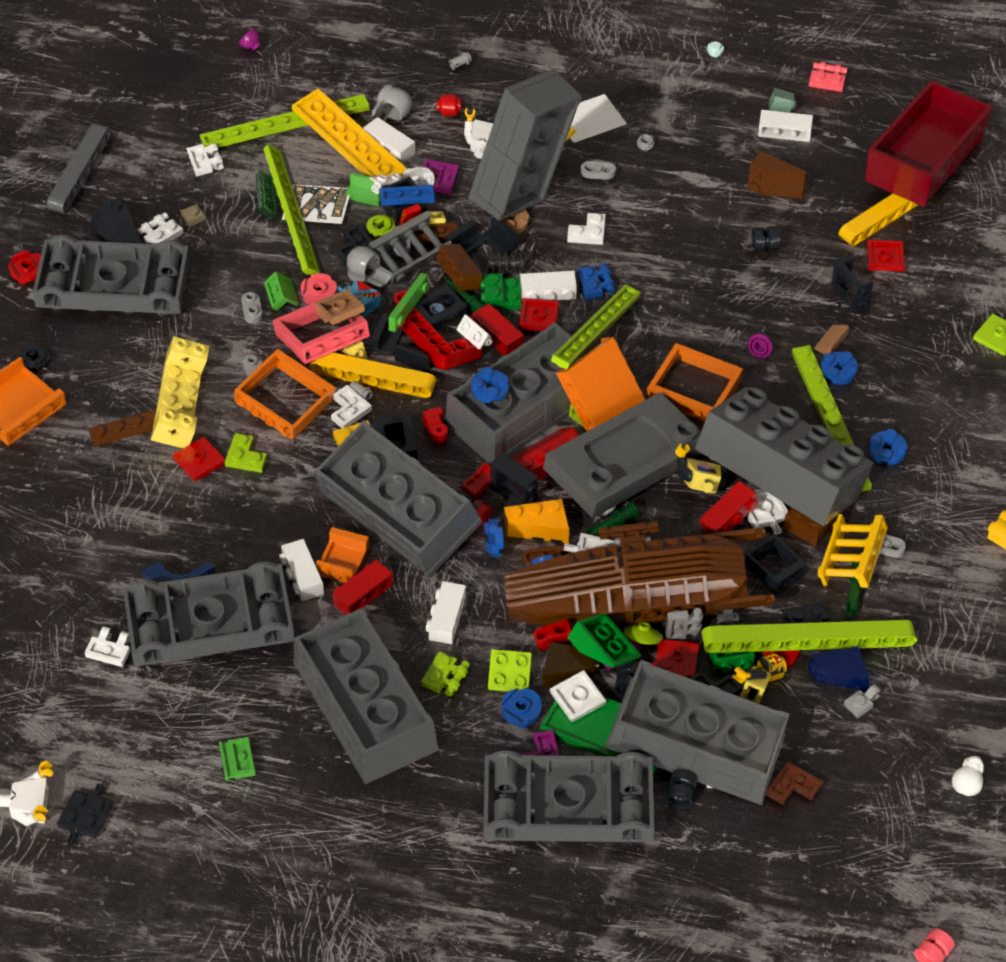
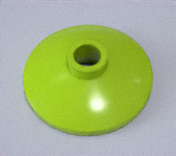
(643, 634)

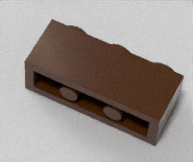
(459, 267)

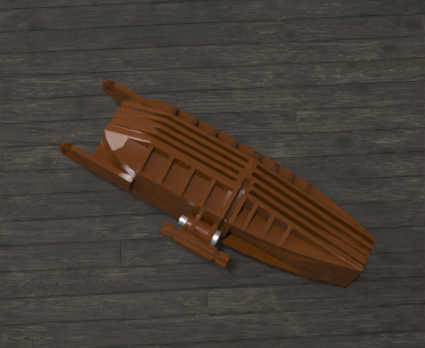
(637, 582)

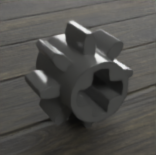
(727, 617)

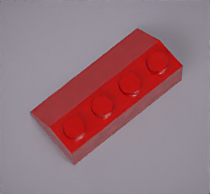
(534, 456)

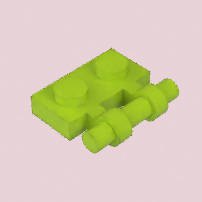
(439, 672)

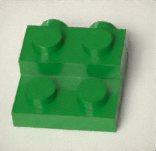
(501, 292)
(726, 661)

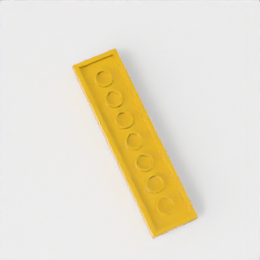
(346, 135)

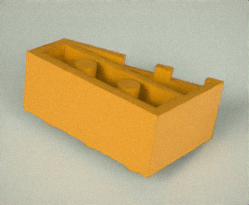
(537, 520)

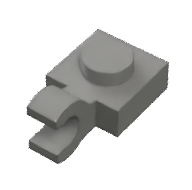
(861, 703)

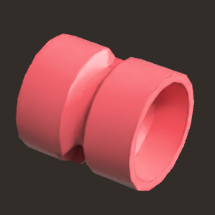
(934, 947)

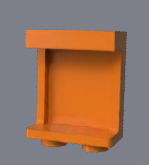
(343, 555)

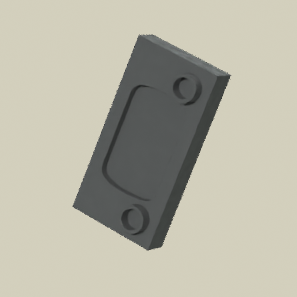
(623, 454)

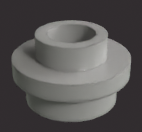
(645, 142)

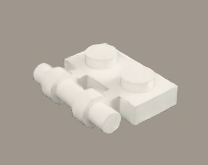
(165, 231)

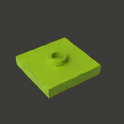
(993, 334)

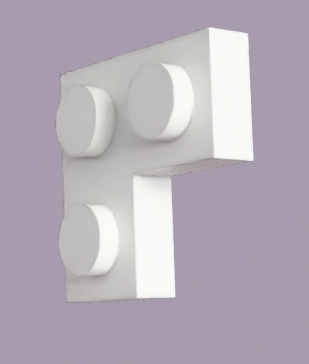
(589, 234)
(352, 408)

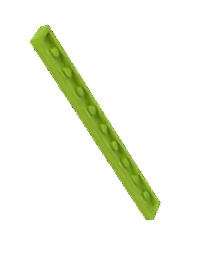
(274, 124)
(291, 210)
(595, 326)
(822, 397)

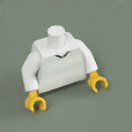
(476, 133)
(29, 797)

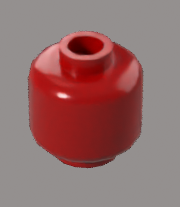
(449, 105)

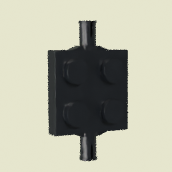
(85, 814)

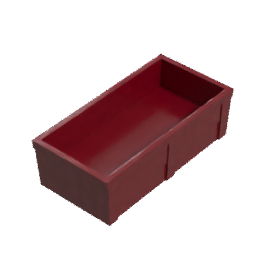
(927, 143)

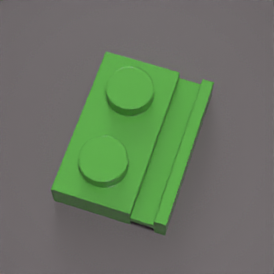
(237, 758)

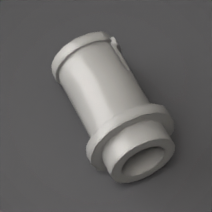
(461, 60)
(364, 392)

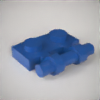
(590, 282)

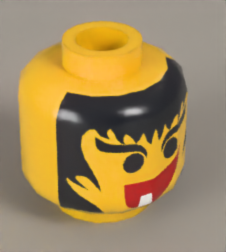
(774, 665)

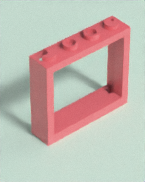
(322, 345)

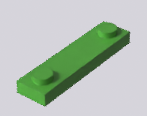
(408, 302)

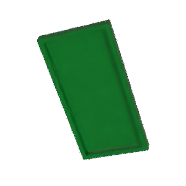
(587, 732)

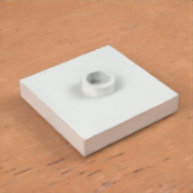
(578, 696)

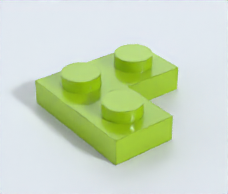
(241, 457)

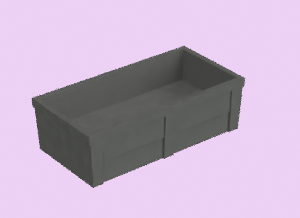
(525, 144)
(530, 408)
(397, 498)
(364, 696)
(701, 730)

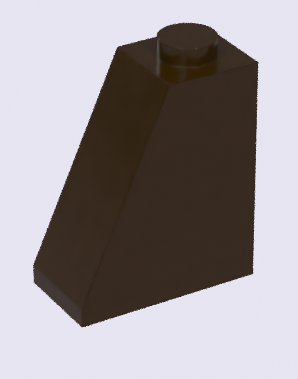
(564, 662)

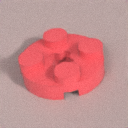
(318, 280)

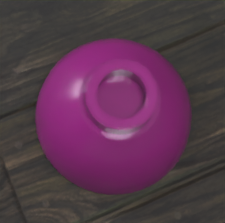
(250, 40)
(760, 345)

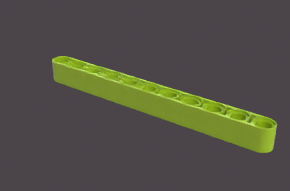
(808, 636)

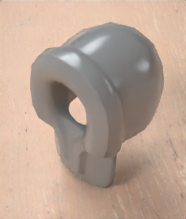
(392, 103)
(365, 258)

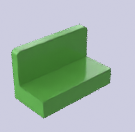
(361, 190)
(280, 290)

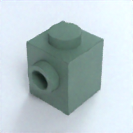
(782, 101)

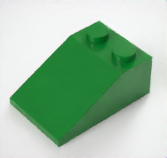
(603, 641)

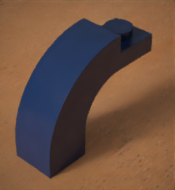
(159, 574)

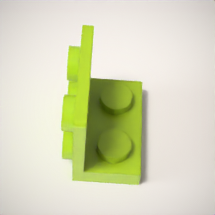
(509, 670)

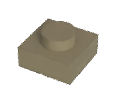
(193, 215)

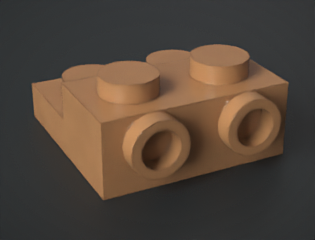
(339, 307)

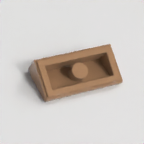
(832, 339)

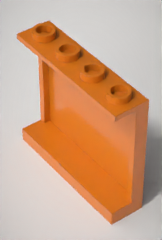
(600, 384)
(24, 401)

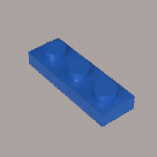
(407, 195)

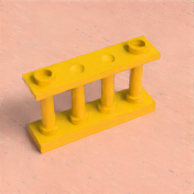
(867, 559)

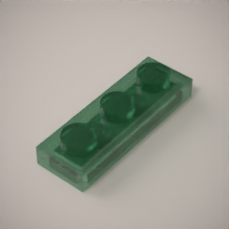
(265, 194)

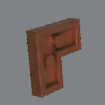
(793, 779)

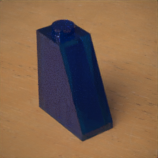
(840, 668)

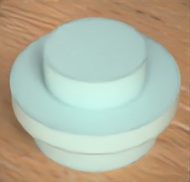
(715, 49)

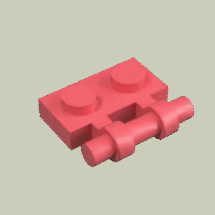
(827, 80)

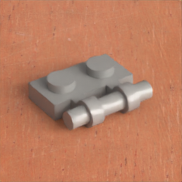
(681, 624)

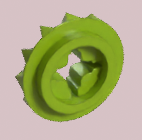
(377, 221)

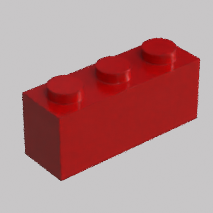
(503, 333)
(730, 509)
(362, 588)

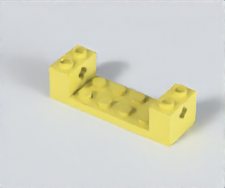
(179, 392)

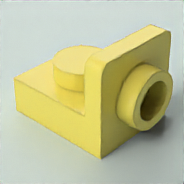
(355, 350)

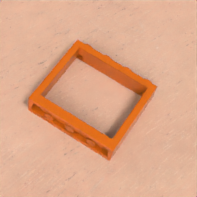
(298, 372)
(687, 405)

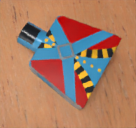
(365, 294)

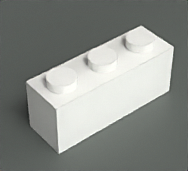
(785, 125)
(391, 139)
(548, 285)
(301, 570)
(446, 612)

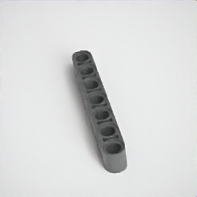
(78, 168)

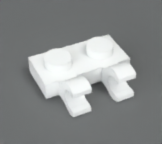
(199, 159)
(107, 651)

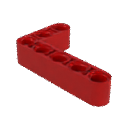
(440, 352)

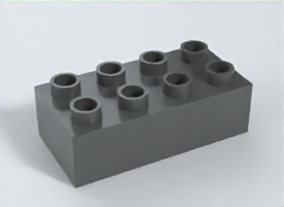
(784, 455)

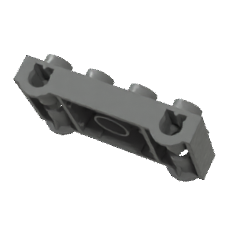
(112, 276)
(208, 614)
(568, 798)

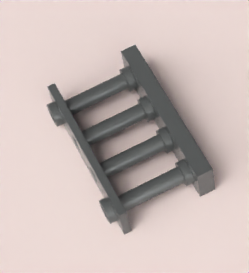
(407, 231)

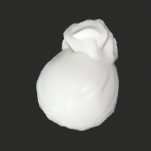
(420, 176)
(969, 778)

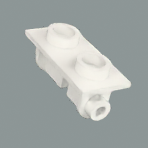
(382, 181)
(474, 332)

